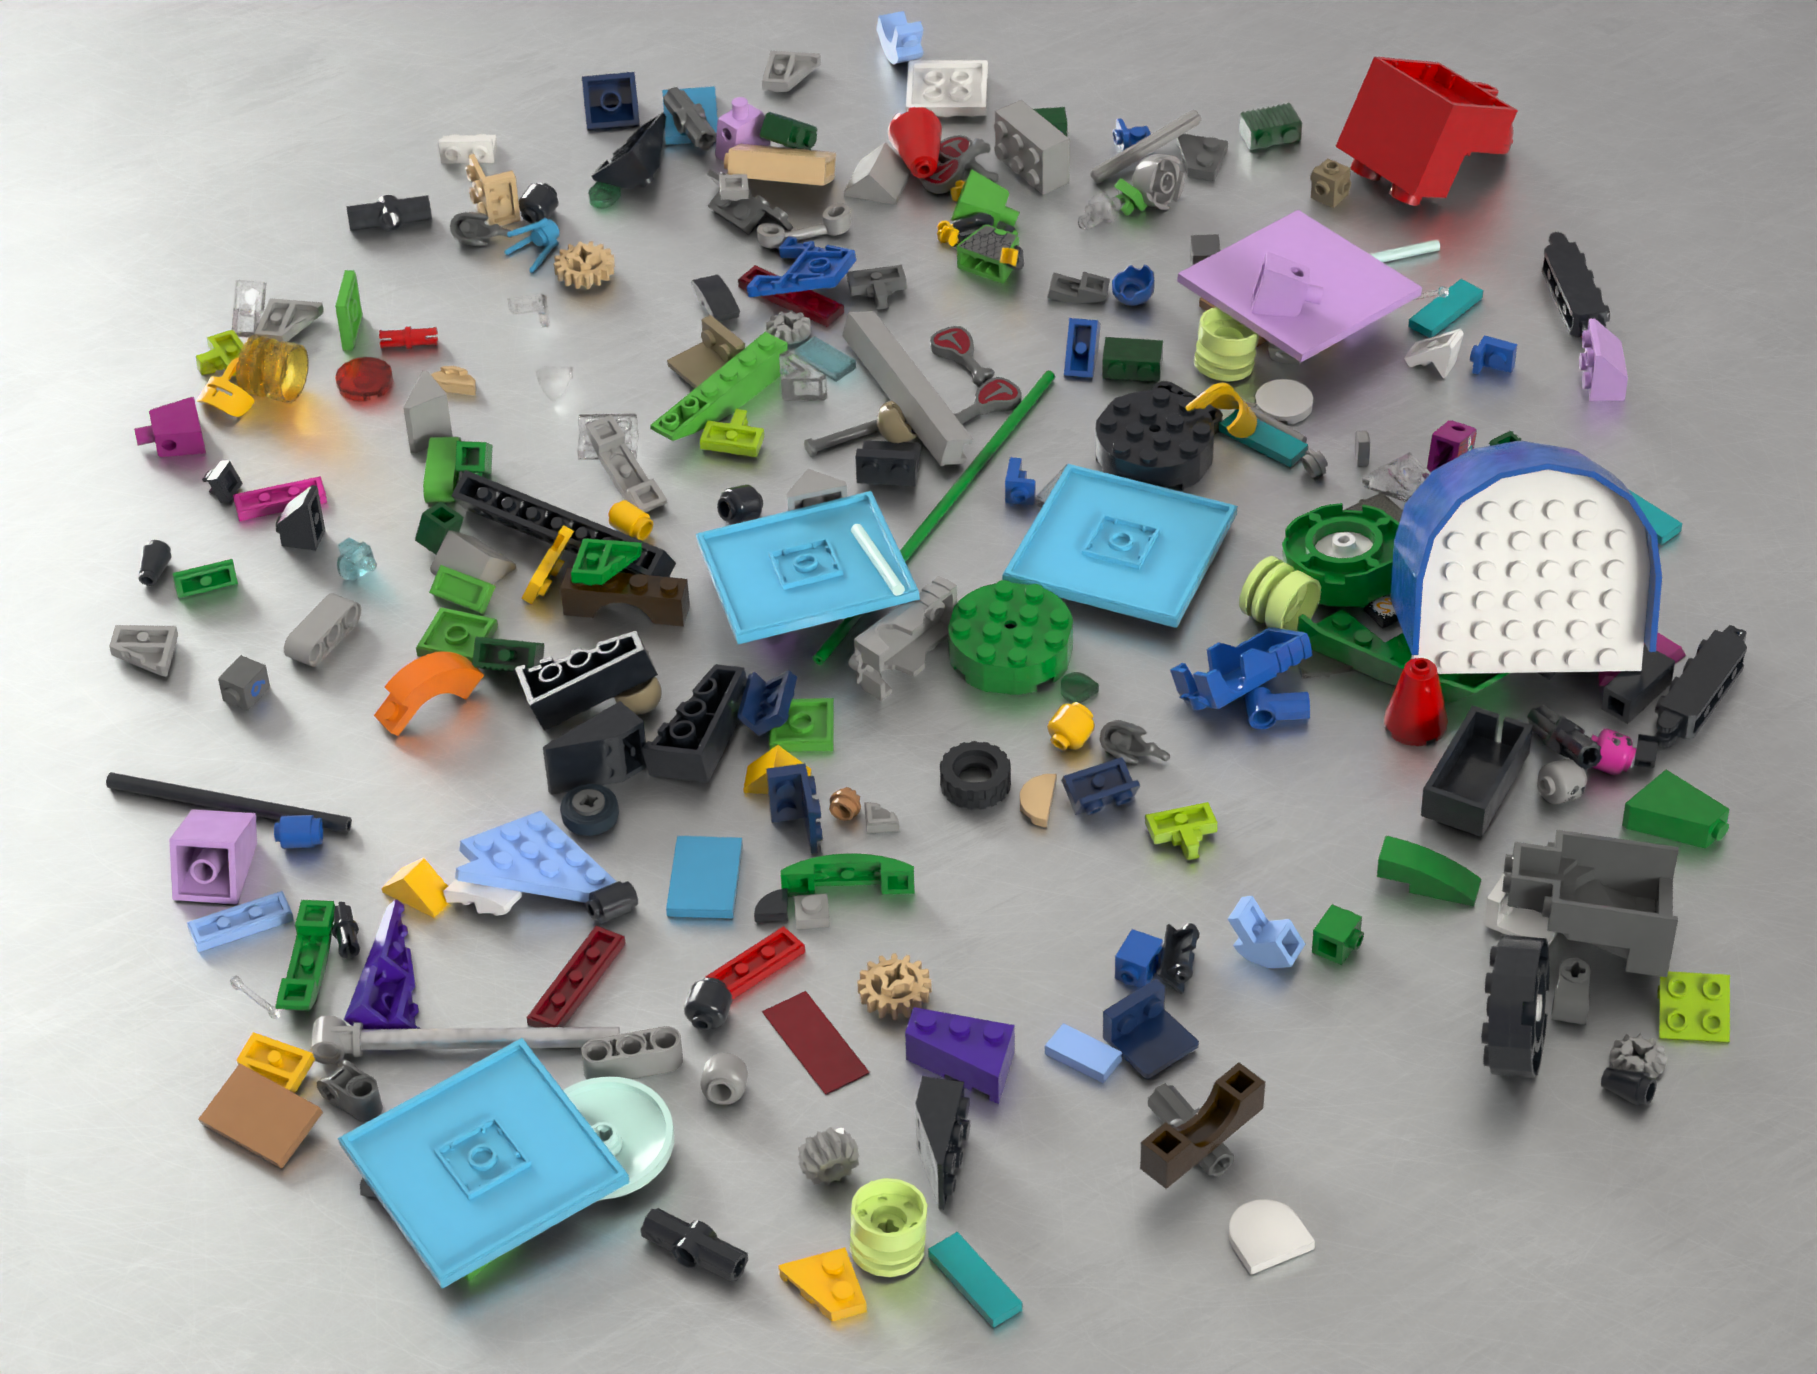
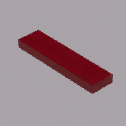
(811, 304)
(576, 979)

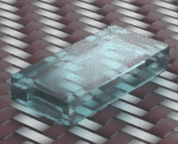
(826, 358)

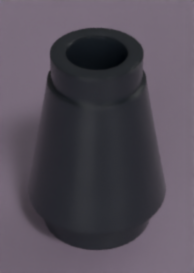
(154, 560)
(1631, 1085)

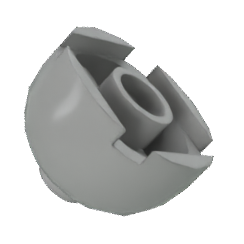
(1159, 180)

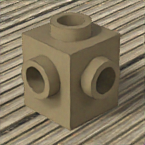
(1330, 182)

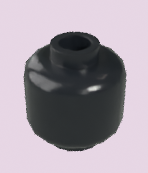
(538, 202)
(740, 504)
(708, 1004)

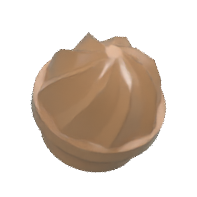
(845, 804)

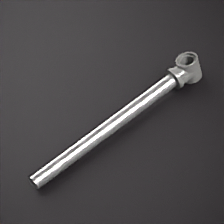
(334, 1038)

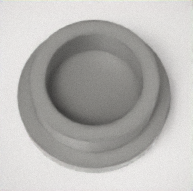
(1314, 463)

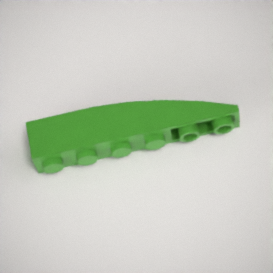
(725, 389)

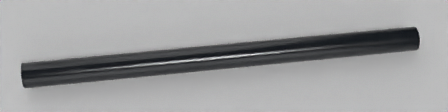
(221, 800)

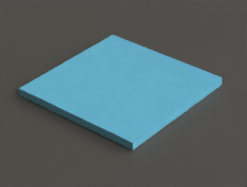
(1121, 544)
(802, 567)
(483, 1162)

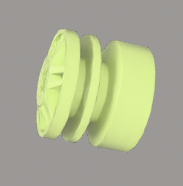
(1224, 347)
(1279, 594)
(888, 1227)

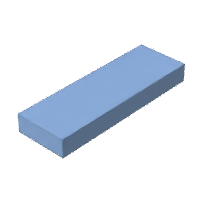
(240, 921)

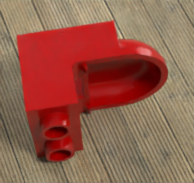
(1419, 124)

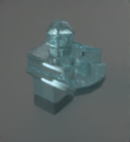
(355, 559)

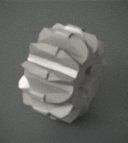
(828, 1156)

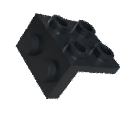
(888, 463)

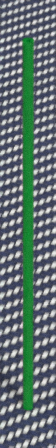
(946, 502)

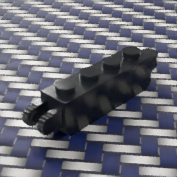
(1572, 285)
(1700, 686)

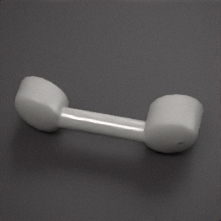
(835, 219)

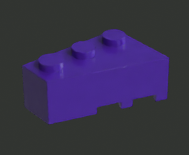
(962, 1048)

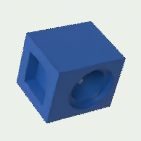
(1138, 958)

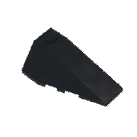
(636, 159)

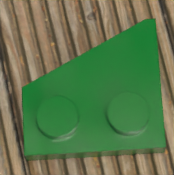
(602, 560)

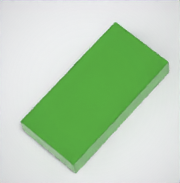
(462, 589)

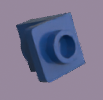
(1127, 137)
(1493, 354)
(1017, 486)

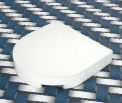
(1267, 1234)

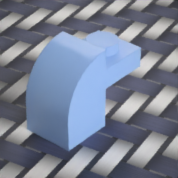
(1264, 941)

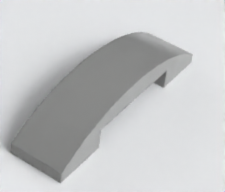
(622, 466)

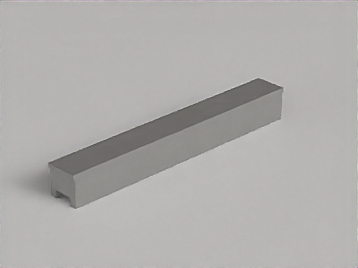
(907, 387)

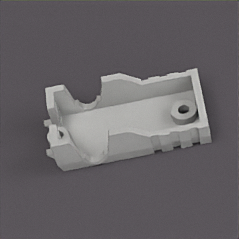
(904, 637)

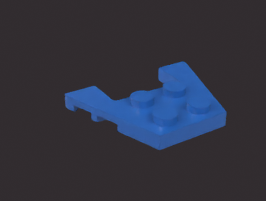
(812, 269)

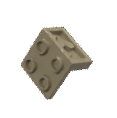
(707, 357)

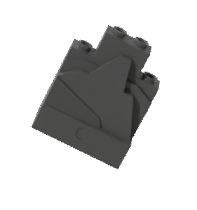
(1600, 894)

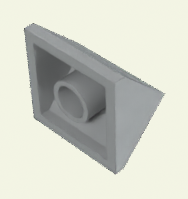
(879, 177)
(426, 413)
(815, 489)
(472, 558)

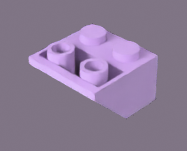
(1603, 364)

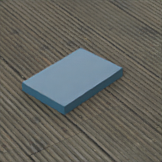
(707, 98)
(704, 877)

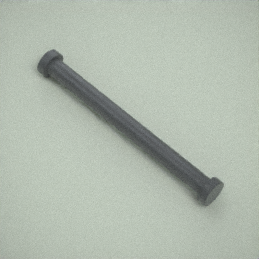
(813, 446)

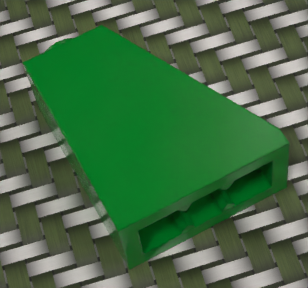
(1676, 812)

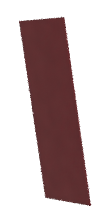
(815, 1042)

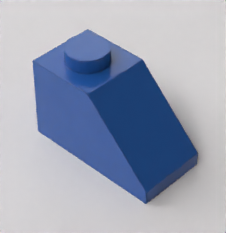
(1082, 347)

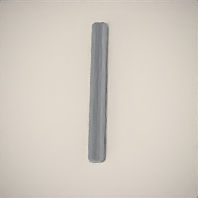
(1145, 146)

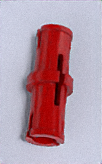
(408, 337)

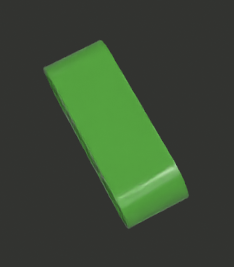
(440, 472)

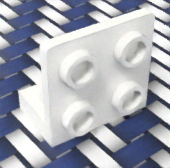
(1512, 919)

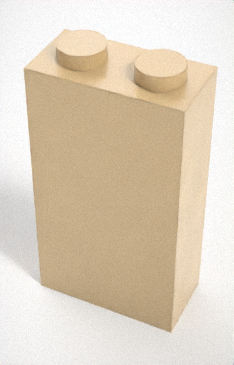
(781, 164)

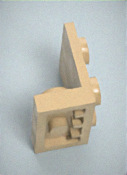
(494, 194)

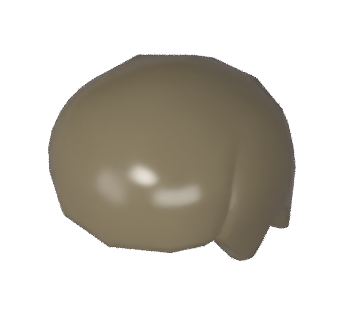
(893, 425)
(642, 697)

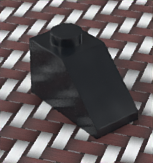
(302, 521)

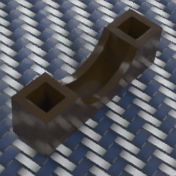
(658, 596)
(1230, 1105)

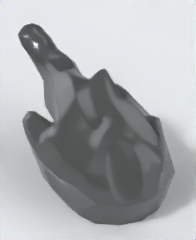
(471, 229)
(1125, 740)

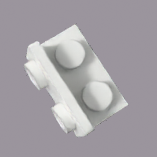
(457, 148)

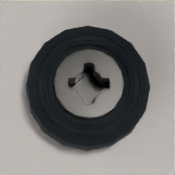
(589, 809)

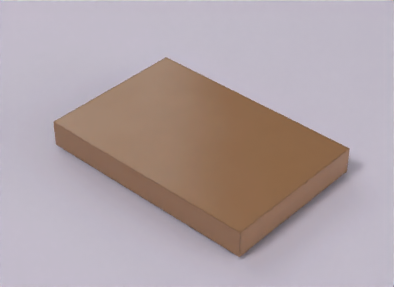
(260, 1116)

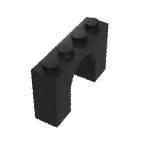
(1635, 690)

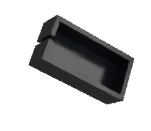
(1476, 771)

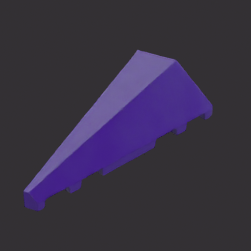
(387, 979)

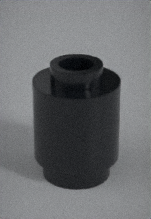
(612, 901)

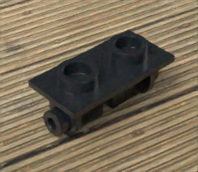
(1177, 955)

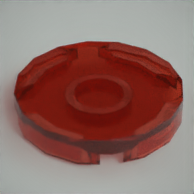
(364, 378)

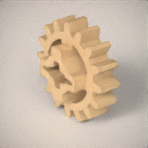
(584, 265)
(894, 986)

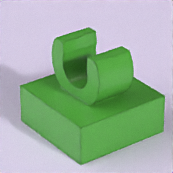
(1130, 196)

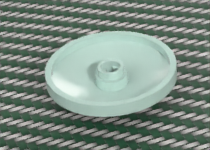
(630, 1123)

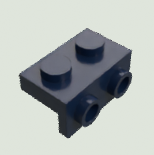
(766, 703)
(1100, 786)

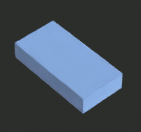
(1083, 1053)

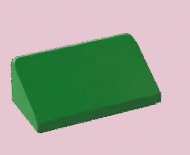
(205, 578)

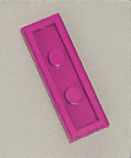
(273, 498)

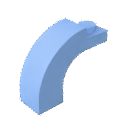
(900, 39)

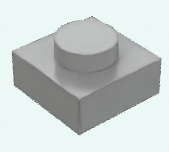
(733, 187)
(811, 911)

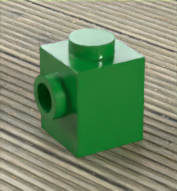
(474, 457)
(1337, 934)

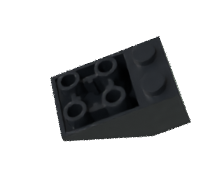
(596, 751)
(940, 1129)

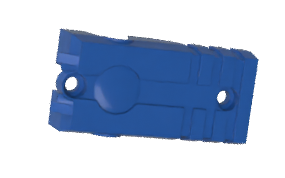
(1241, 668)

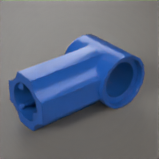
(1267, 708)

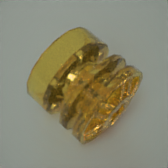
(272, 368)

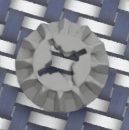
(778, 327)
(1654, 1057)

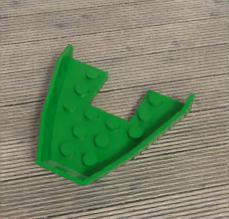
(1355, 645)

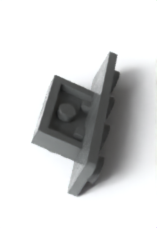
(746, 212)

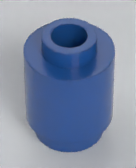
(299, 831)

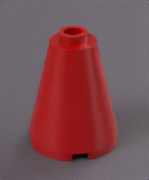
(917, 140)
(1417, 705)

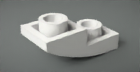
(486, 898)

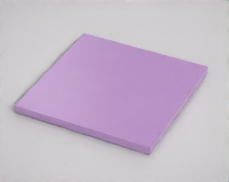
(1353, 283)

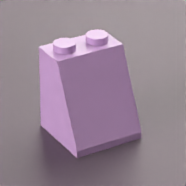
(212, 856)

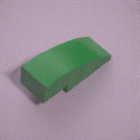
(1427, 872)

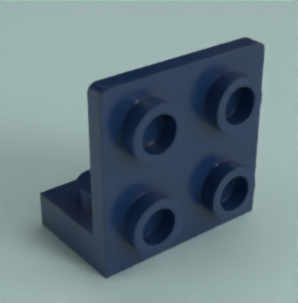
(791, 799)
(1146, 1031)

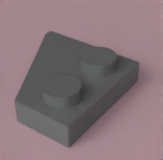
(1202, 155)

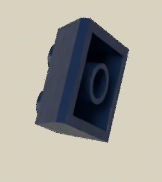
(610, 100)

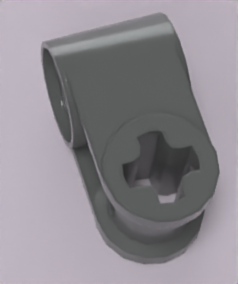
(1572, 992)
(352, 1091)

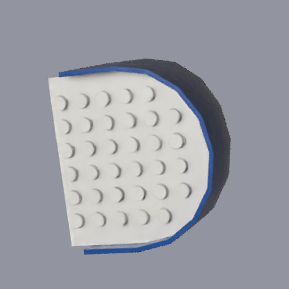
(1526, 565)

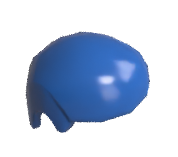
(1134, 285)

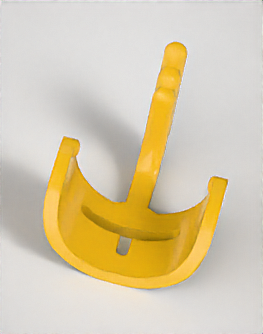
(1225, 397)
(234, 405)

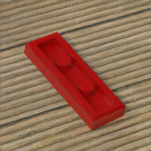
(759, 961)

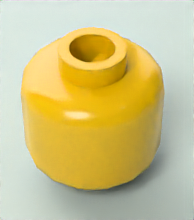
(1071, 726)

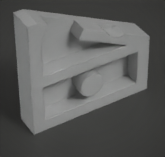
(787, 69)
(287, 318)
(145, 646)

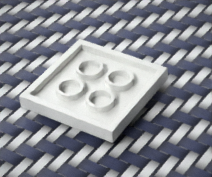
(948, 86)

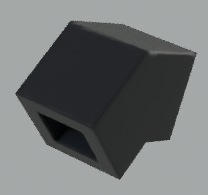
(1646, 751)

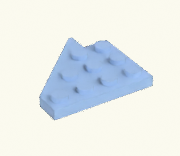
(533, 859)

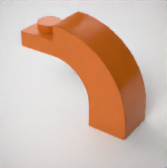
(421, 681)

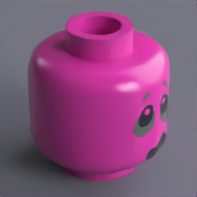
(1615, 751)

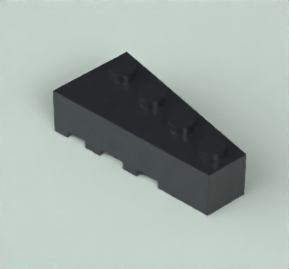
(585, 678)
(700, 729)

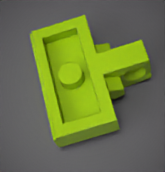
(223, 349)
(733, 436)
(1182, 826)

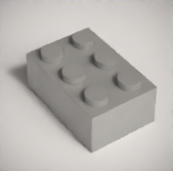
(1031, 147)

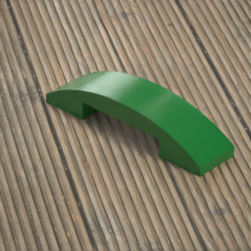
(848, 870)
(308, 956)

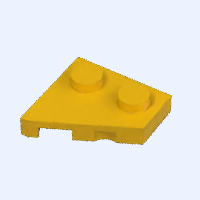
(549, 566)
(276, 1061)
(827, 1282)

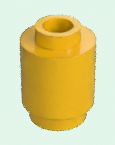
(630, 520)

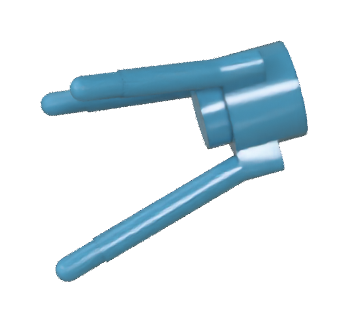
(543, 234)

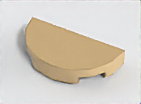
(455, 380)
(1037, 798)

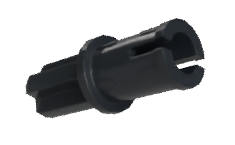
(345, 930)

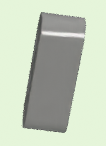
(322, 629)
(633, 1054)

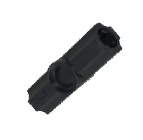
(389, 212)
(1564, 737)
(694, 1244)

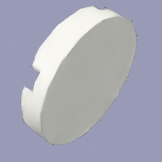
(1285, 400)

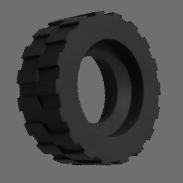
(975, 794)

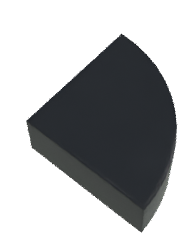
(772, 907)

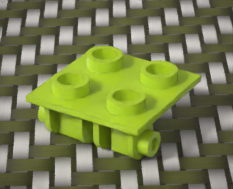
(1694, 1007)

